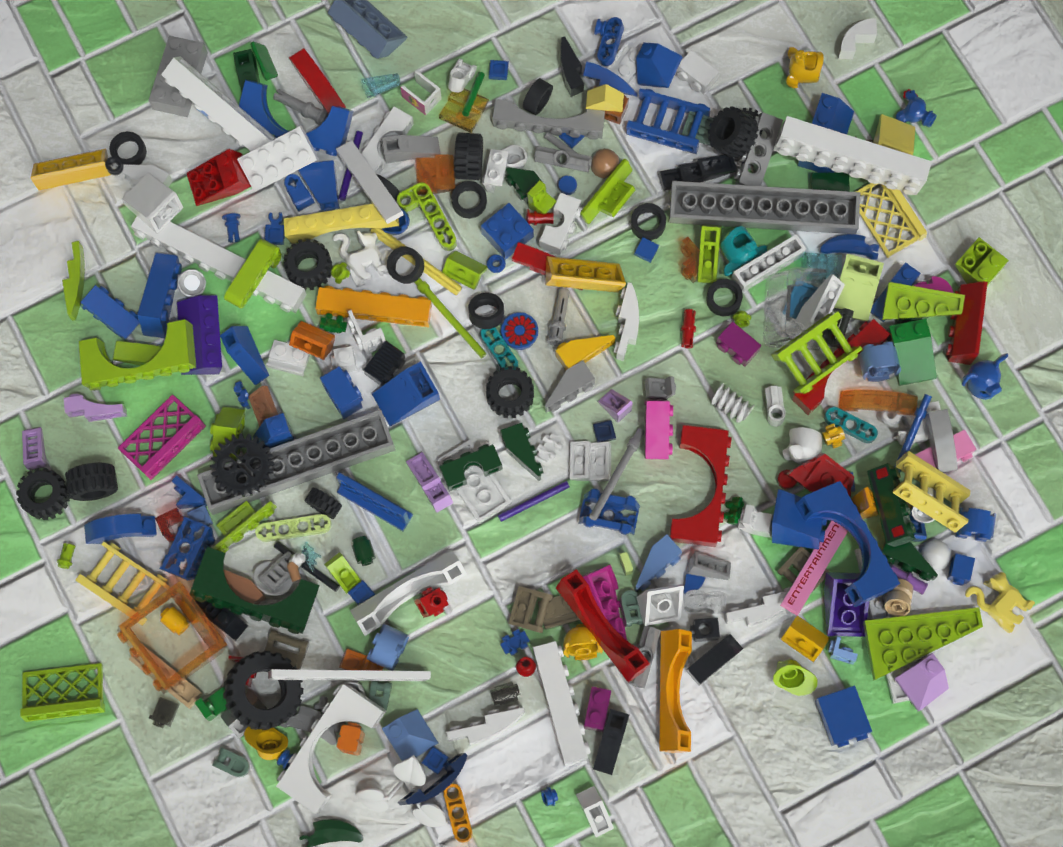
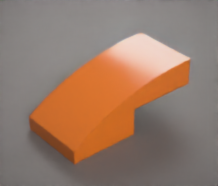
(357, 661)

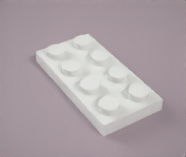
(278, 158)
(481, 494)

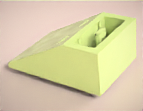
(861, 283)

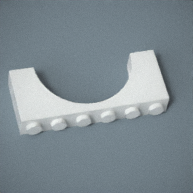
(300, 779)

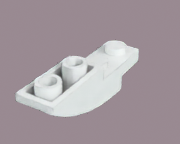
(628, 315)
(758, 613)
(496, 723)

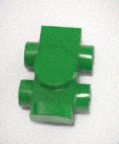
(333, 326)
(735, 510)

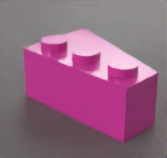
(658, 429)

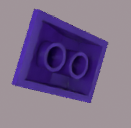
(840, 613)

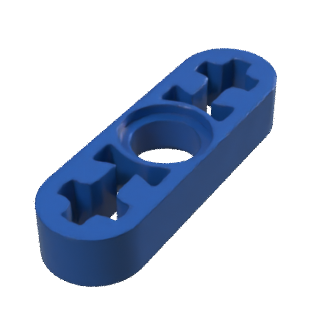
(609, 34)

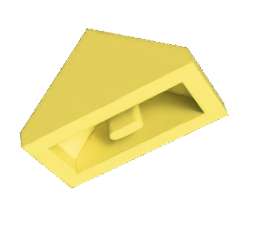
(605, 99)

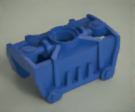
(616, 505)
(194, 555)

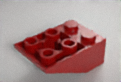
(218, 178)

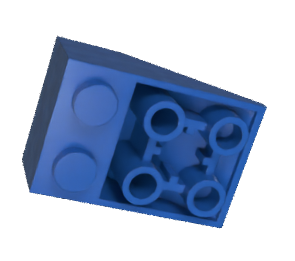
(406, 394)

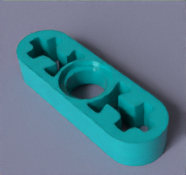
(487, 341)
(866, 426)

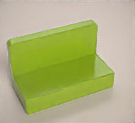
(464, 269)

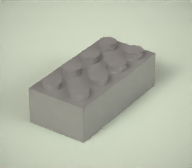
(165, 97)

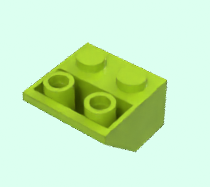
(980, 263)

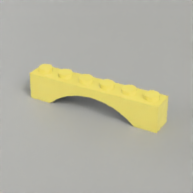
(316, 224)

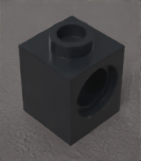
(711, 623)

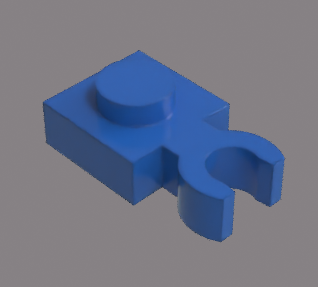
(275, 232)

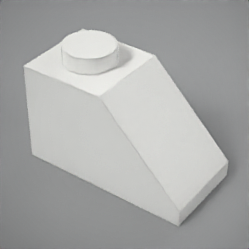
(595, 811)

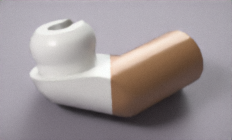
(293, 565)

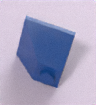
(656, 65)

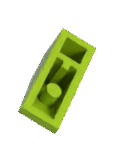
(709, 253)

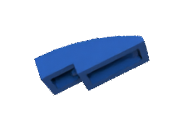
(607, 77)

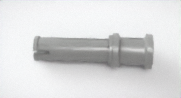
(307, 109)
(557, 325)

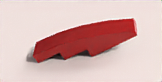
(315, 80)
(531, 258)

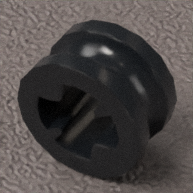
(110, 161)

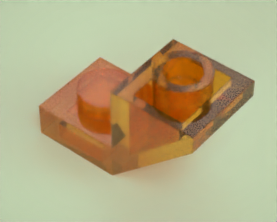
(690, 266)

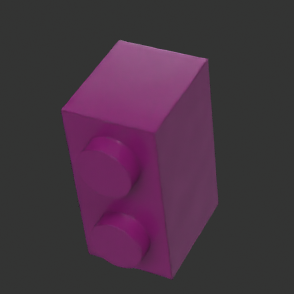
(738, 344)
(597, 709)

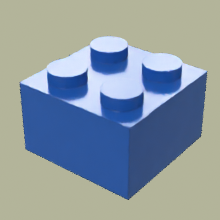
(506, 230)
(342, 392)

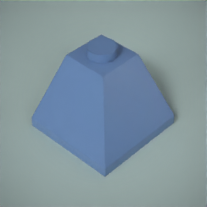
(410, 735)

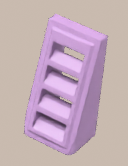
(35, 460)

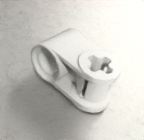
(460, 76)

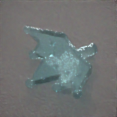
(310, 556)

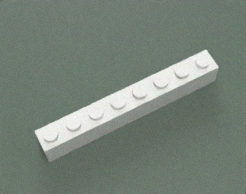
(216, 104)

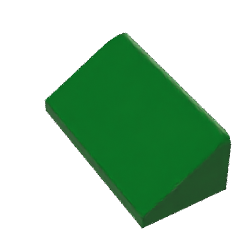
(264, 61)

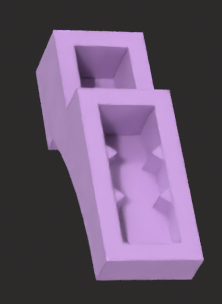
(77, 405)
(429, 482)

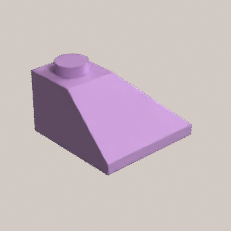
(923, 681)

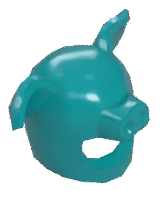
(740, 250)

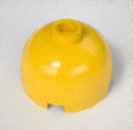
(581, 644)

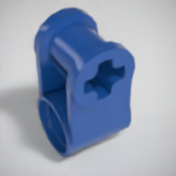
(299, 195)

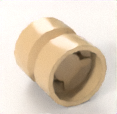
(899, 599)

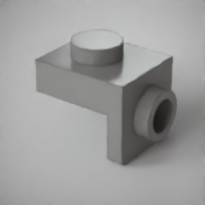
(660, 388)

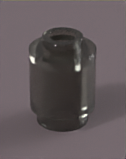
(505, 693)

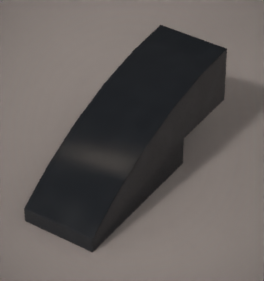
(571, 69)
(714, 659)

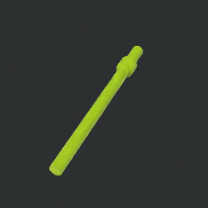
(424, 288)

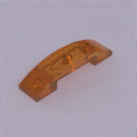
(878, 401)

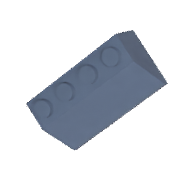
(367, 26)

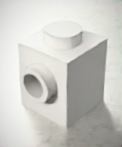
(344, 358)

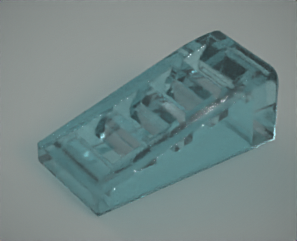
(375, 85)

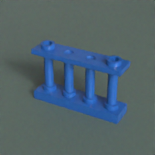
(667, 138)

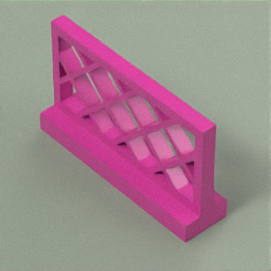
(172, 447)

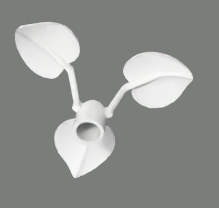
(413, 775)

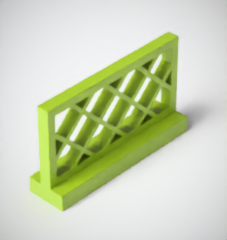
(62, 709)

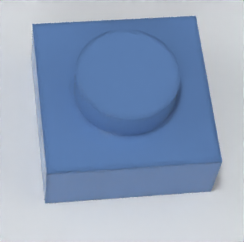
(201, 515)

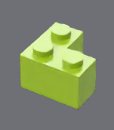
(227, 423)

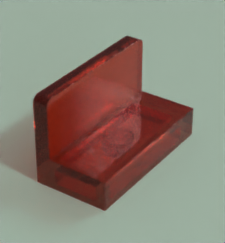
(167, 520)

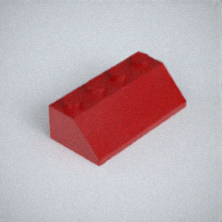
(967, 327)

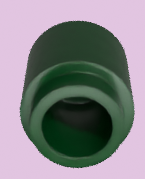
(363, 550)

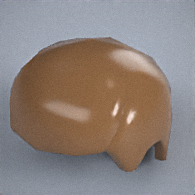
(604, 163)

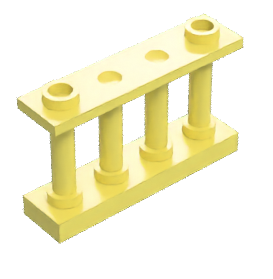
(943, 485)
(106, 591)

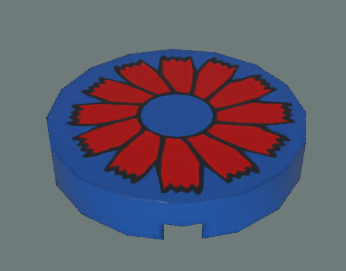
(519, 331)

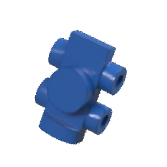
(242, 395)
(511, 645)

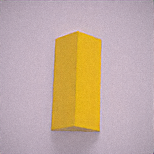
(70, 169)
(584, 274)

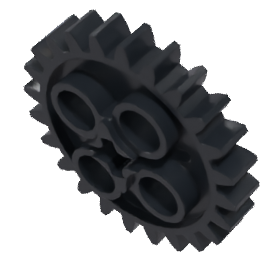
(230, 478)

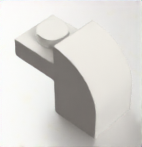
(756, 522)

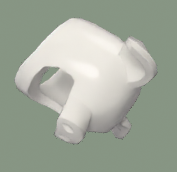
(803, 445)

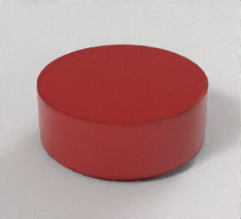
(785, 481)

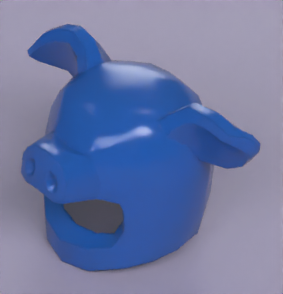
(984, 377)

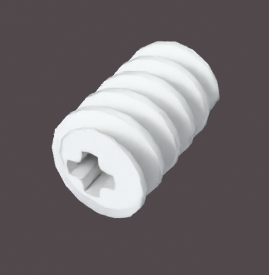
(731, 404)

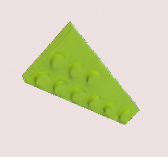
(904, 639)

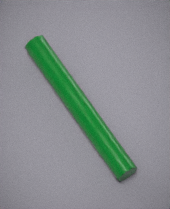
(473, 93)

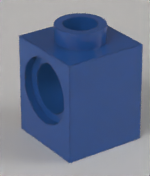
(961, 569)

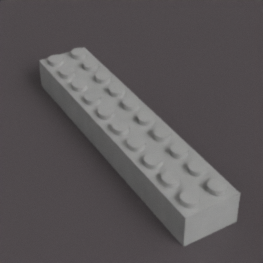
(765, 207)
(307, 459)

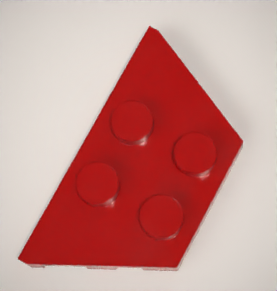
(821, 472)

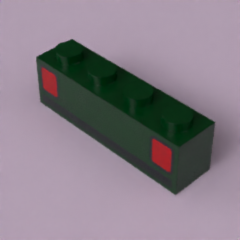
(891, 509)

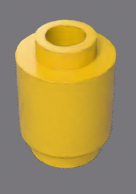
(174, 620)

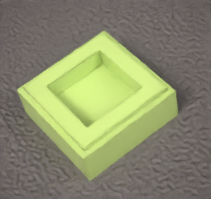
(626, 563)

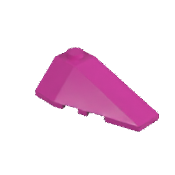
(603, 588)

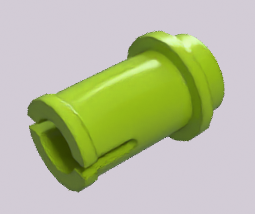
(66, 556)

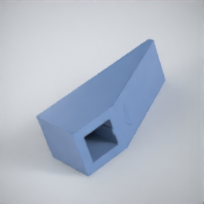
(660, 557)

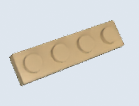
(184, 692)

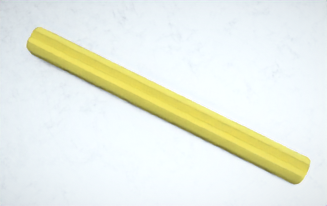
(429, 269)

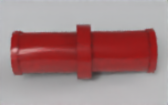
(688, 328)

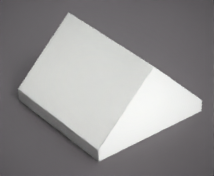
(661, 604)

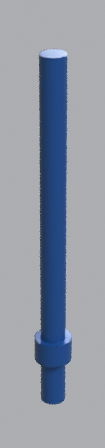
(920, 414)

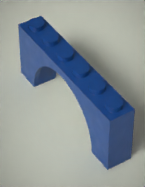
(327, 136)
(836, 505)

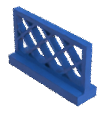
(373, 502)

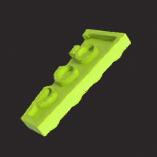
(917, 302)

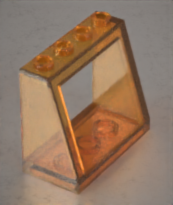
(196, 618)

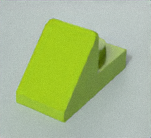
(539, 199)
(342, 572)

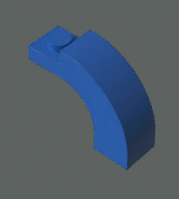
(119, 526)

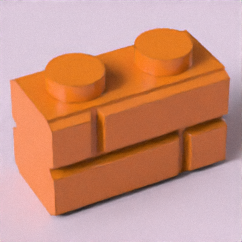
(312, 340)
(350, 739)

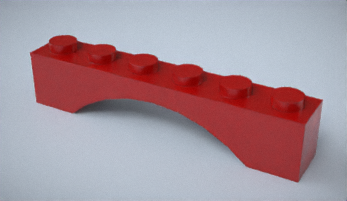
(869, 333)
(622, 653)

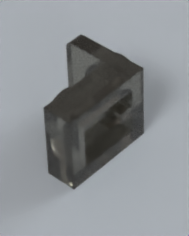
(164, 713)

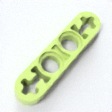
(293, 528)

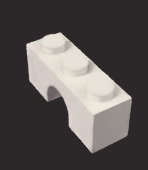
(555, 238)

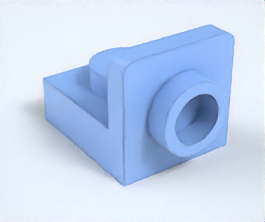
(844, 654)

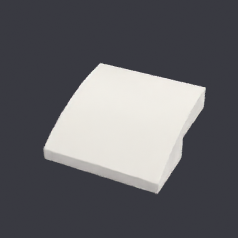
(590, 461)

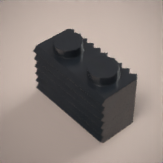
(384, 364)

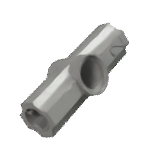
(552, 157)
(648, 645)

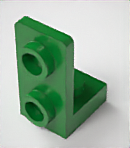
(212, 705)

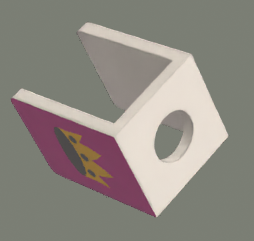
(434, 90)

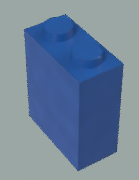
(843, 716)

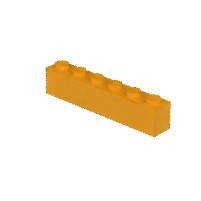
(374, 307)

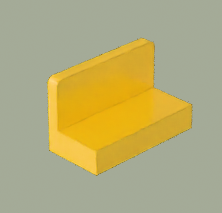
(805, 638)

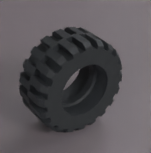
(243, 709)

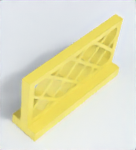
(903, 210)

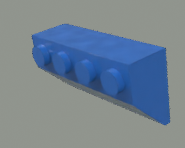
(833, 115)

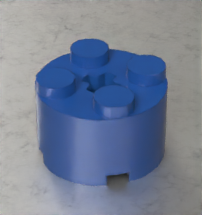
(980, 524)

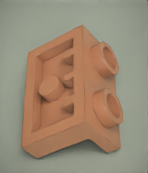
(262, 404)

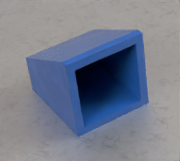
(790, 526)

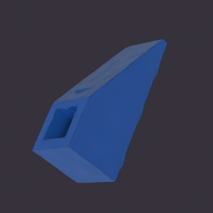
(244, 352)

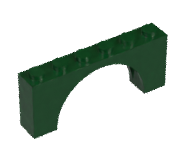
(212, 587)

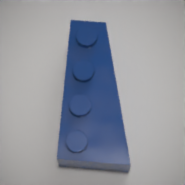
(159, 295)

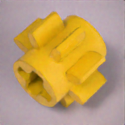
(833, 435)

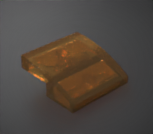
(436, 173)

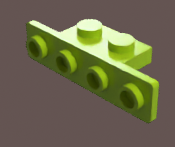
(611, 194)
(240, 522)

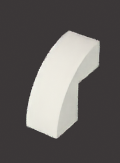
(862, 32)

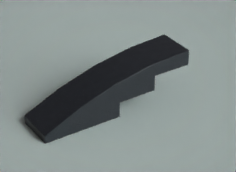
(699, 171)

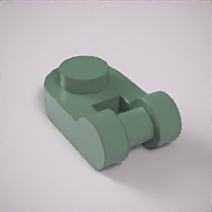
(629, 603)
(386, 688)
(237, 767)

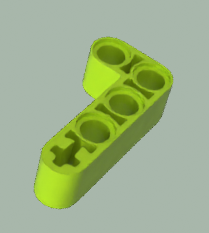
(433, 217)
(252, 272)

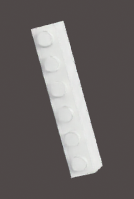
(560, 703)

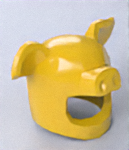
(803, 67)

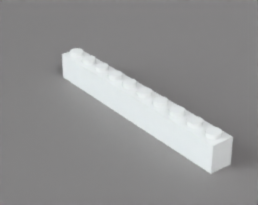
(220, 261)

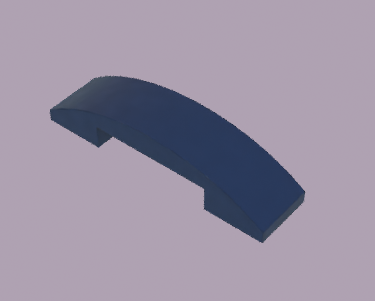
(453, 769)

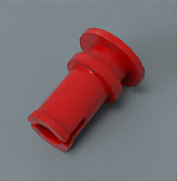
(539, 218)
(526, 666)

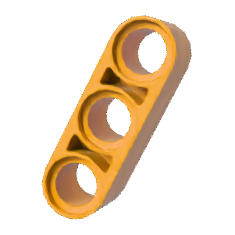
(463, 822)

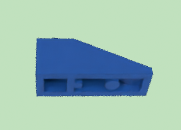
(906, 275)

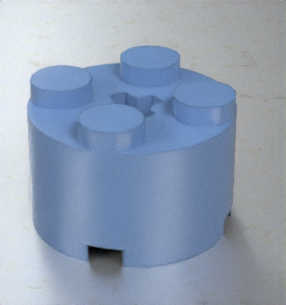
(879, 362)
(388, 647)

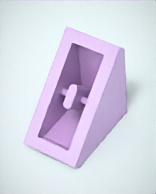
(616, 405)

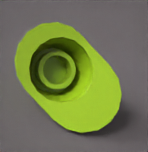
(794, 678)

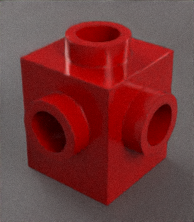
(432, 602)

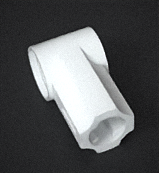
(775, 404)

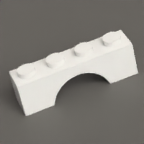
(395, 123)

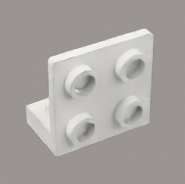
(370, 341)

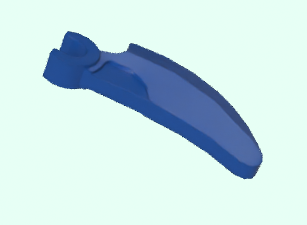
(850, 244)

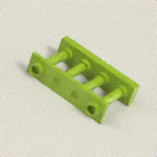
(800, 343)

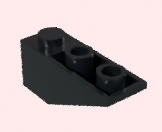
(223, 619)
(611, 741)

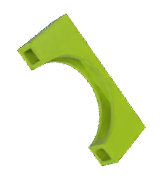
(174, 356)

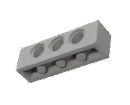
(771, 126)

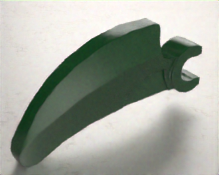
(332, 831)

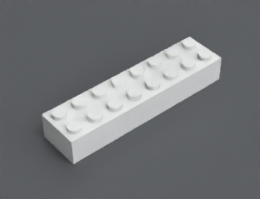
(852, 156)

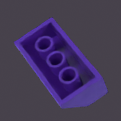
(204, 316)

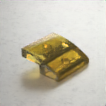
(453, 110)

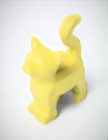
(1004, 603)

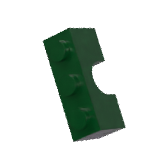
(485, 458)

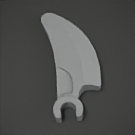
(305, 720)

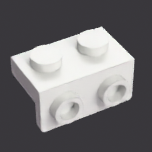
(496, 168)

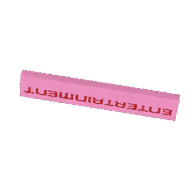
(814, 568)

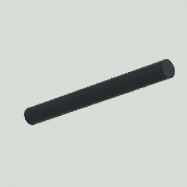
(317, 574)

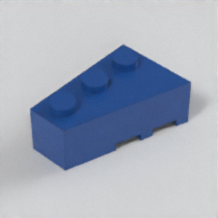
(110, 312)

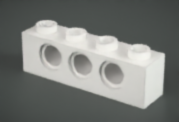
(769, 263)

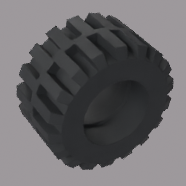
(733, 132)
(468, 156)
(308, 250)
(506, 377)
(91, 481)
(33, 483)

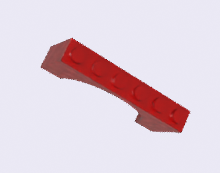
(712, 448)

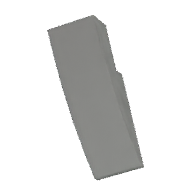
(942, 440)

